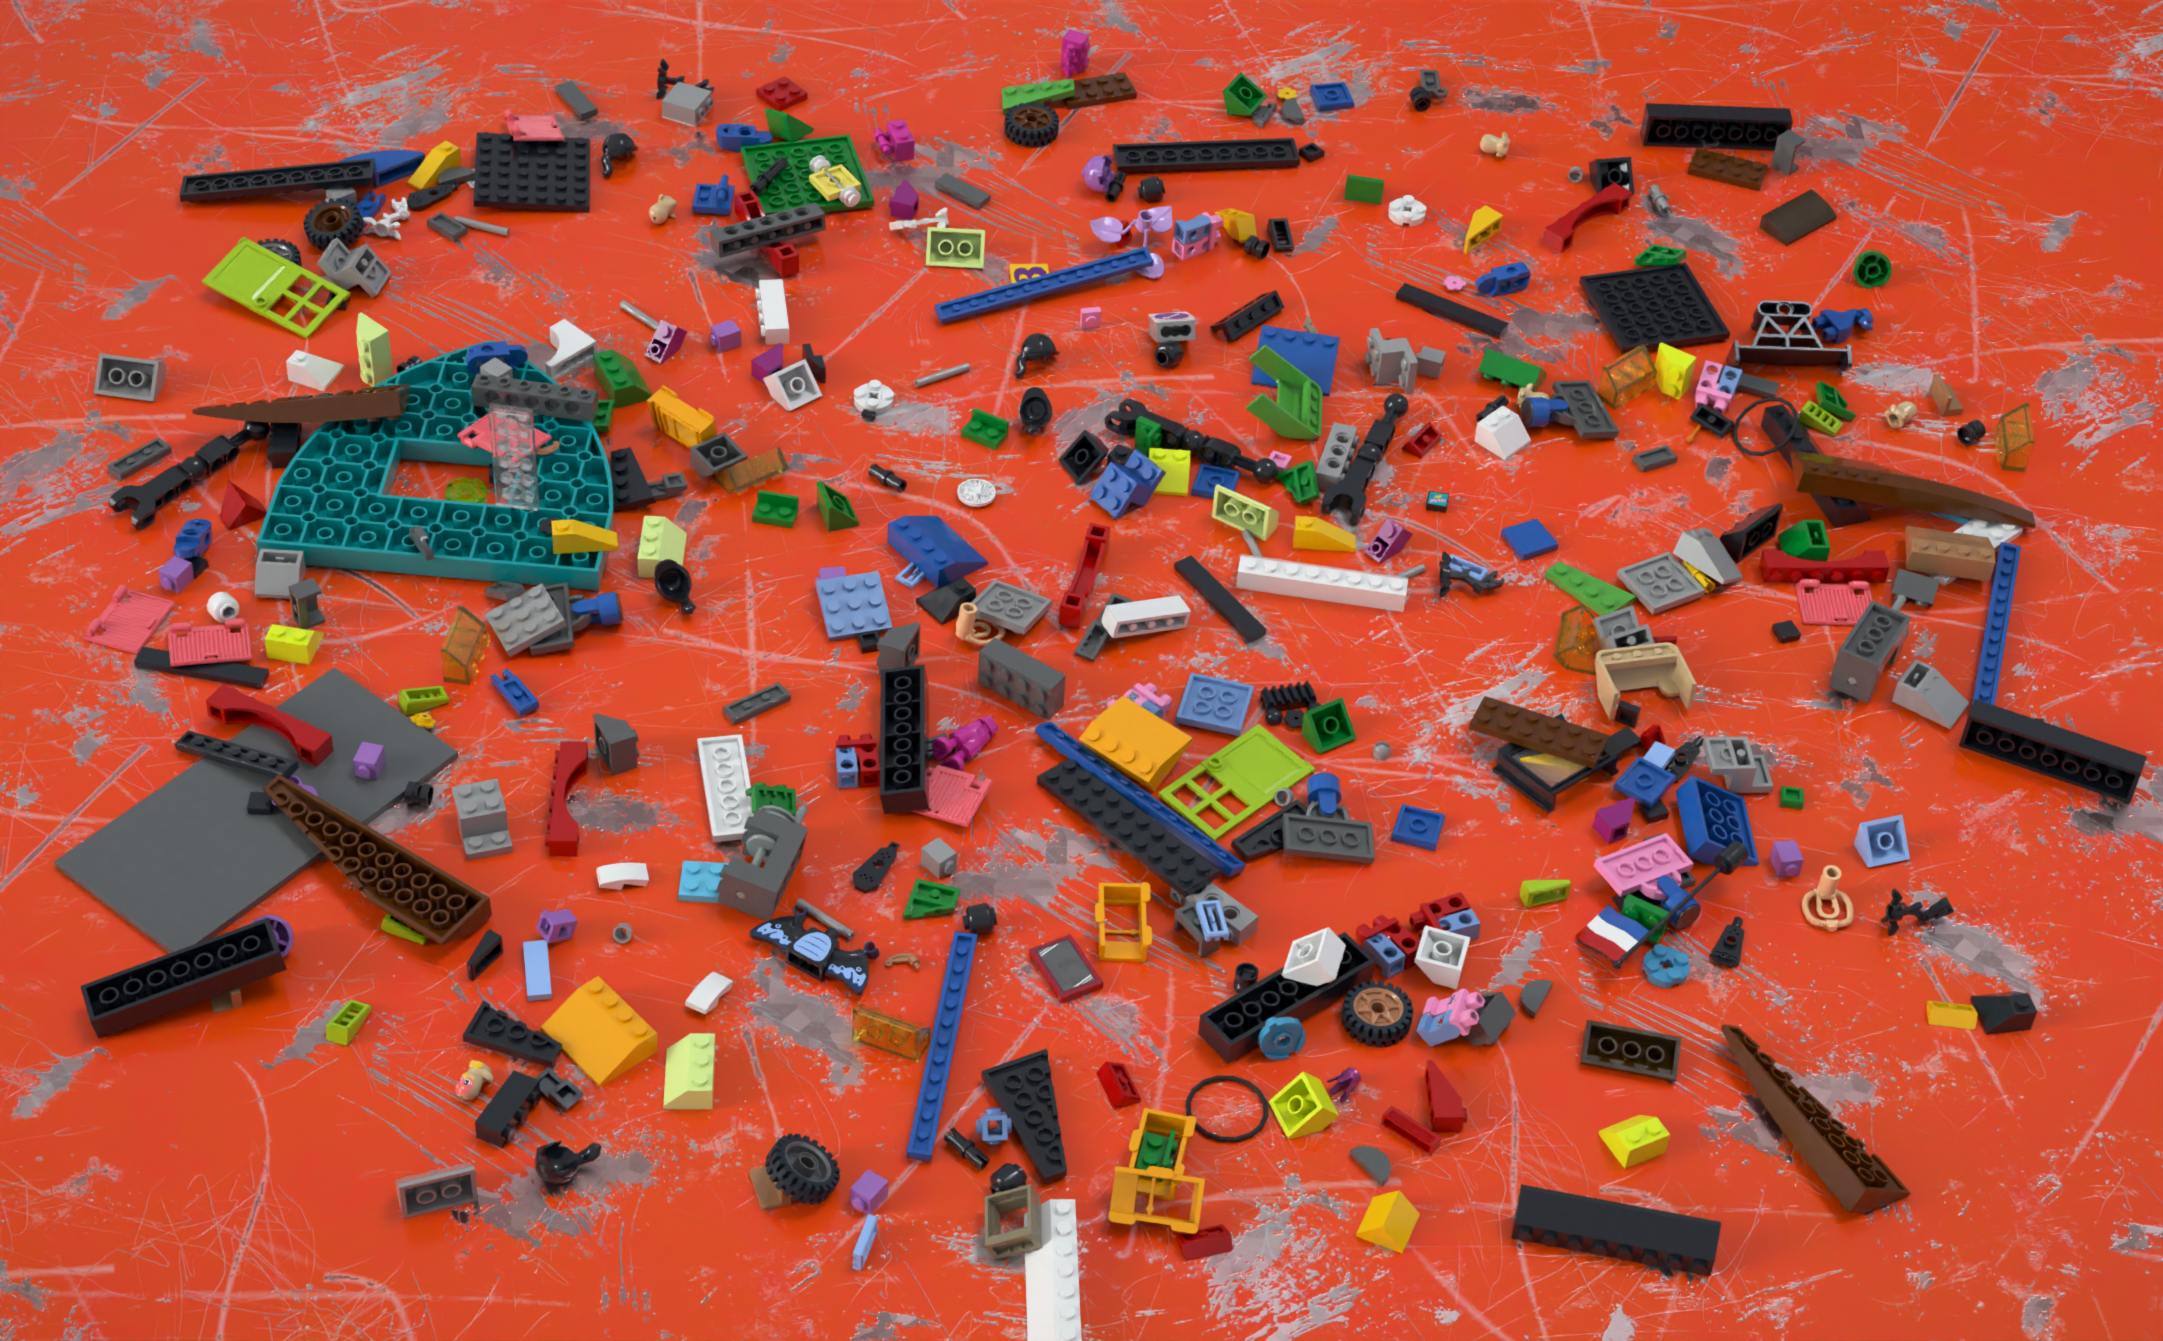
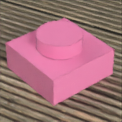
(1090, 317)
(1281, 460)

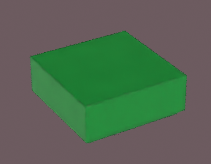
(1791, 797)

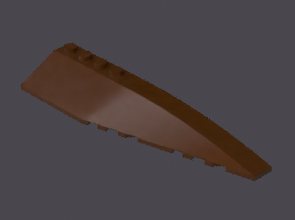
(383, 869)

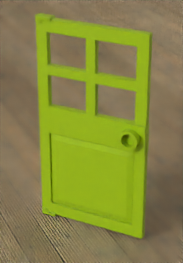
(262, 277)
(1248, 768)

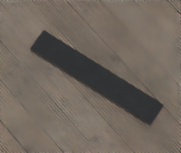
(1452, 310)
(1220, 598)
(221, 672)
(236, 755)

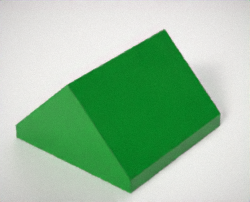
(1242, 96)
(786, 126)
(1364, 189)
(835, 508)
(1327, 726)

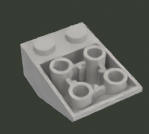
(1929, 694)

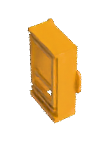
(680, 419)
(1127, 895)
(1161, 1123)
(1125, 1195)

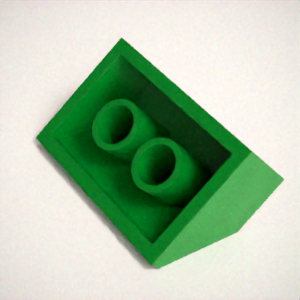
(1510, 370)
(620, 378)

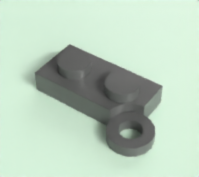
(1430, 81)

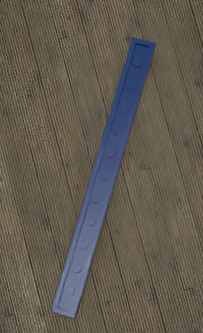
(1043, 285)
(1996, 624)
(1141, 799)
(942, 1047)

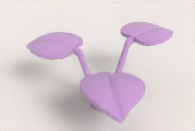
(1159, 219)

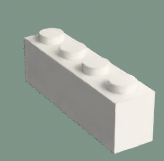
(773, 315)
(1145, 616)

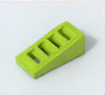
(1819, 419)
(416, 700)
(1543, 891)
(396, 928)
(346, 1023)

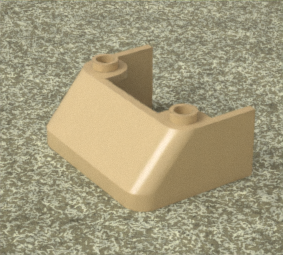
(1642, 668)

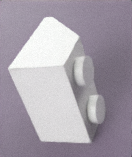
(793, 385)
(1502, 433)
(1442, 956)
(1314, 958)

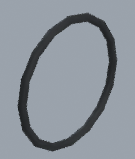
(1752, 406)
(1228, 1078)

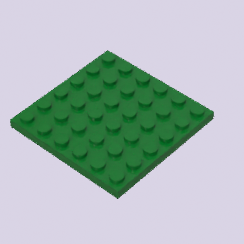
(792, 185)

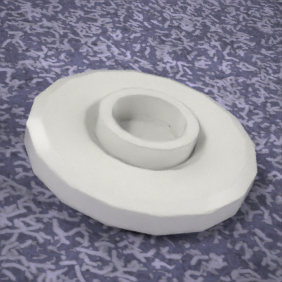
(976, 492)

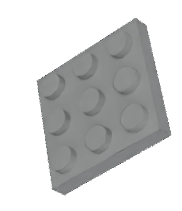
(1660, 582)
(1010, 606)
(525, 620)

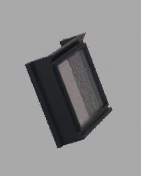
(1543, 774)

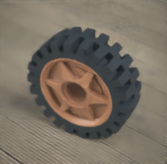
(1377, 1013)

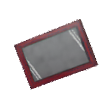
(1065, 968)

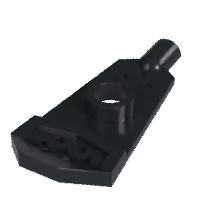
(422, 198)
(1679, 767)
(869, 877)
(1726, 952)

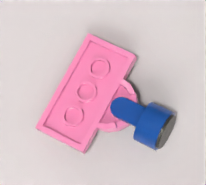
(1654, 871)

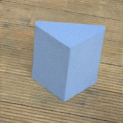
(1882, 841)

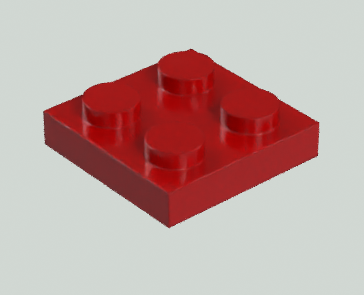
(781, 94)

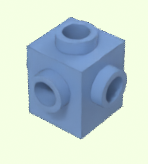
(995, 1135)

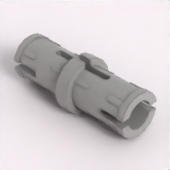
(1659, 200)

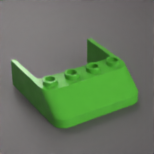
(1298, 398)

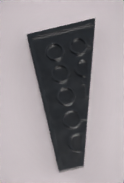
(1028, 1097)

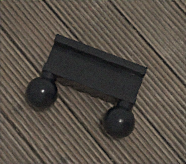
(1287, 699)

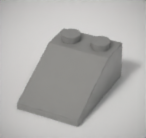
(1707, 554)

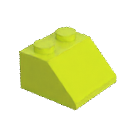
(1674, 370)
(1177, 466)
(292, 643)
(1303, 1106)
(1636, 1139)

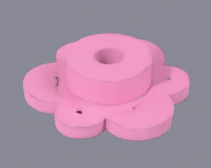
(1454, 283)

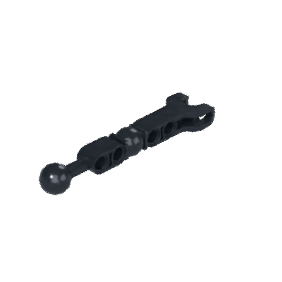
(1177, 436)
(177, 479)
(1351, 490)

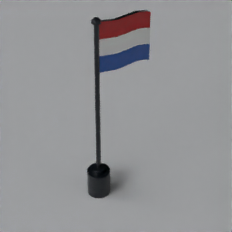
(1620, 936)

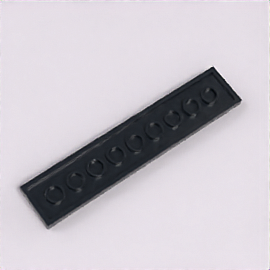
(1206, 155)
(277, 180)
(1128, 827)

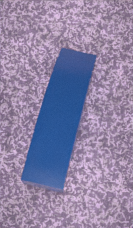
(392, 164)

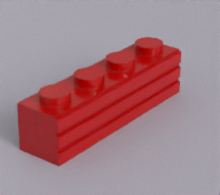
(1411, 1130)

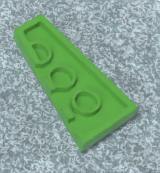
(1037, 93)
(1592, 592)

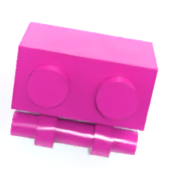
(1074, 52)
(896, 140)

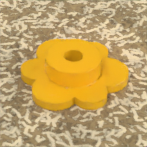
(1287, 93)
(423, 719)

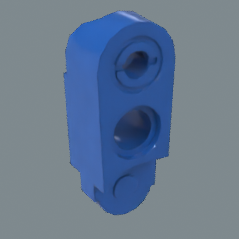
(736, 136)
(1504, 280)
(482, 353)
(193, 538)

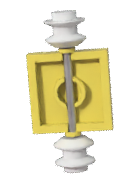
(834, 181)

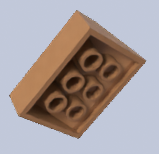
(1949, 553)

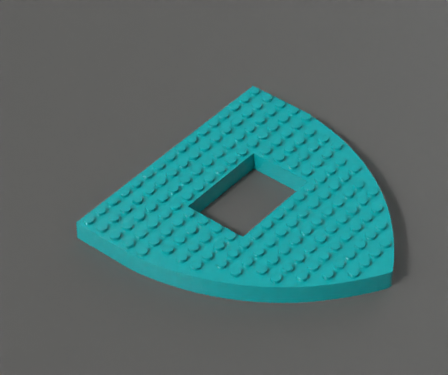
(339, 484)

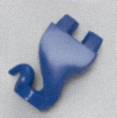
(1839, 325)

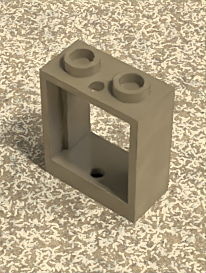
(1018, 1240)

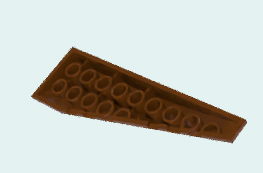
(324, 407)
(1837, 1158)

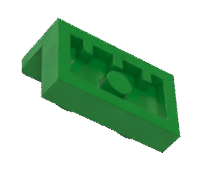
(986, 429)
(1147, 435)
(776, 509)
(777, 795)
(1646, 915)
(1156, 1151)

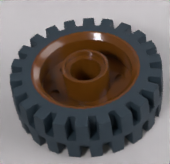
(1031, 124)
(332, 221)

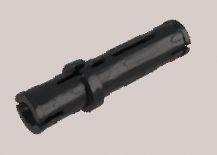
(765, 179)

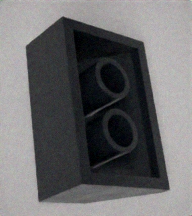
(1752, 532)

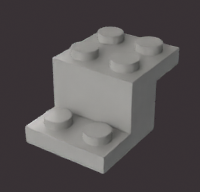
(354, 267)
(1391, 360)
(1621, 629)
(1737, 764)
(482, 819)

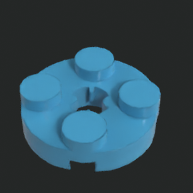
(1662, 955)
(1277, 1028)

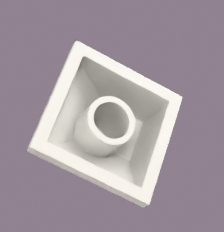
(312, 370)

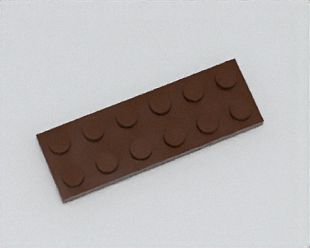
(1539, 732)

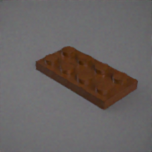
(1101, 91)
(1727, 169)

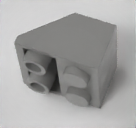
(277, 571)

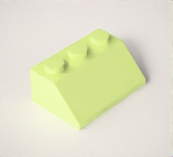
(955, 247)
(373, 351)
(1244, 513)
(658, 542)
(690, 1073)

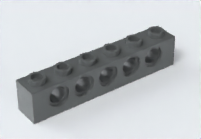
(767, 230)
(541, 397)

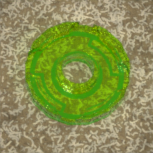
(475, 487)

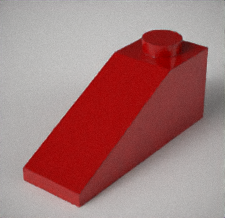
(1443, 1102)

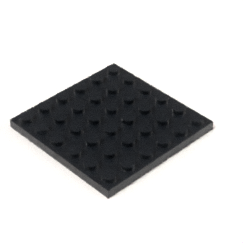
(532, 173)
(1654, 307)

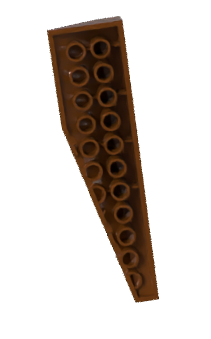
(1890, 487)

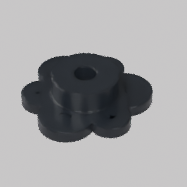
(546, 525)
(1294, 718)

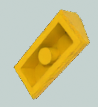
(1951, 1015)

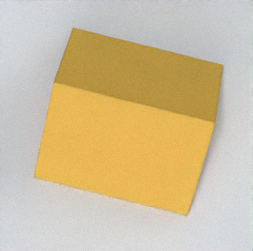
(1389, 1221)

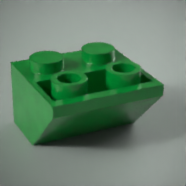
(1806, 541)

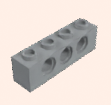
(1336, 455)
(1239, 919)

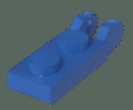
(368, 208)
(515, 692)

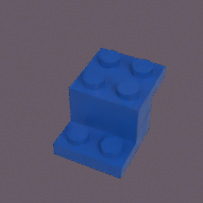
(1127, 484)

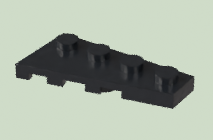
(628, 481)
(1266, 835)
(502, 1034)

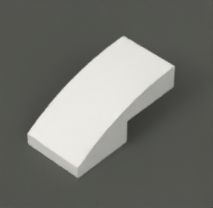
(616, 875)
(707, 993)

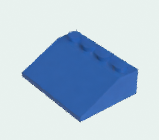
(1307, 351)
(933, 548)
(1713, 820)

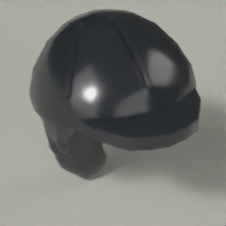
(614, 147)
(1033, 348)
(1035, 410)
(674, 584)
(559, 1163)

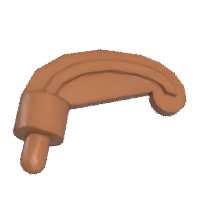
(548, 450)
(903, 957)

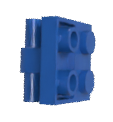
(714, 198)

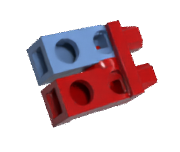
(855, 754)
(1447, 914)
(1389, 945)

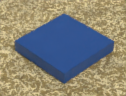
(1331, 96)
(1210, 476)
(1529, 539)
(1644, 782)
(1418, 827)

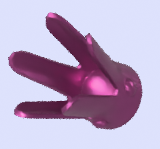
(1349, 1078)

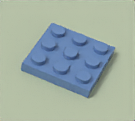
(853, 605)
(1215, 704)

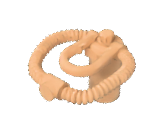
(966, 623)
(1828, 890)

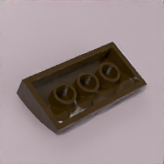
(1797, 217)
(1630, 1050)

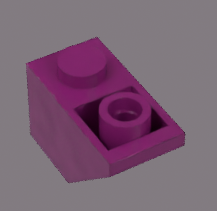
(905, 202)
(665, 342)
(767, 363)
(1388, 541)
(1614, 821)

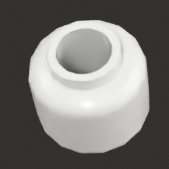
(222, 607)

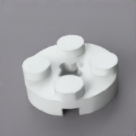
(1407, 211)
(865, 397)

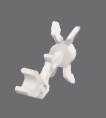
(941, 217)
(384, 226)

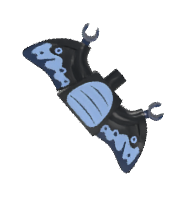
(817, 951)

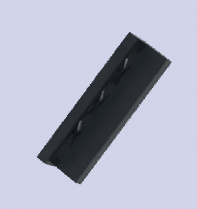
(1249, 315)

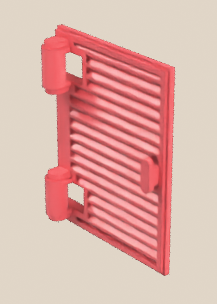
(533, 127)
(483, 440)
(1832, 602)
(129, 623)
(209, 643)
(954, 795)

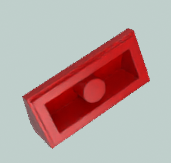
(1422, 440)
(1118, 1085)
(1205, 1242)

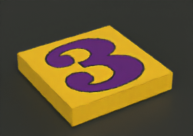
(1022, 272)

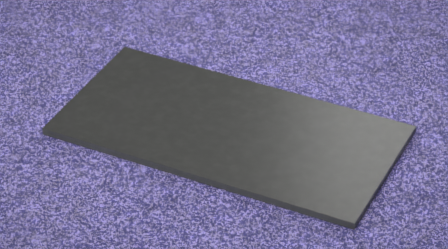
(194, 855)

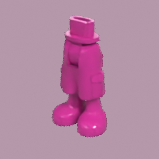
(967, 740)

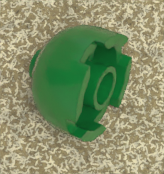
(1872, 268)

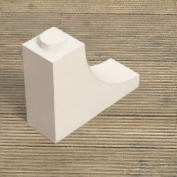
(573, 349)

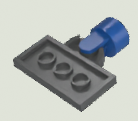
(1572, 404)
(578, 614)
(1326, 826)

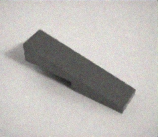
(1097, 636)

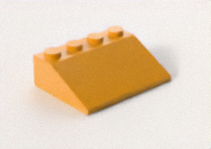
(1136, 742)
(601, 1032)

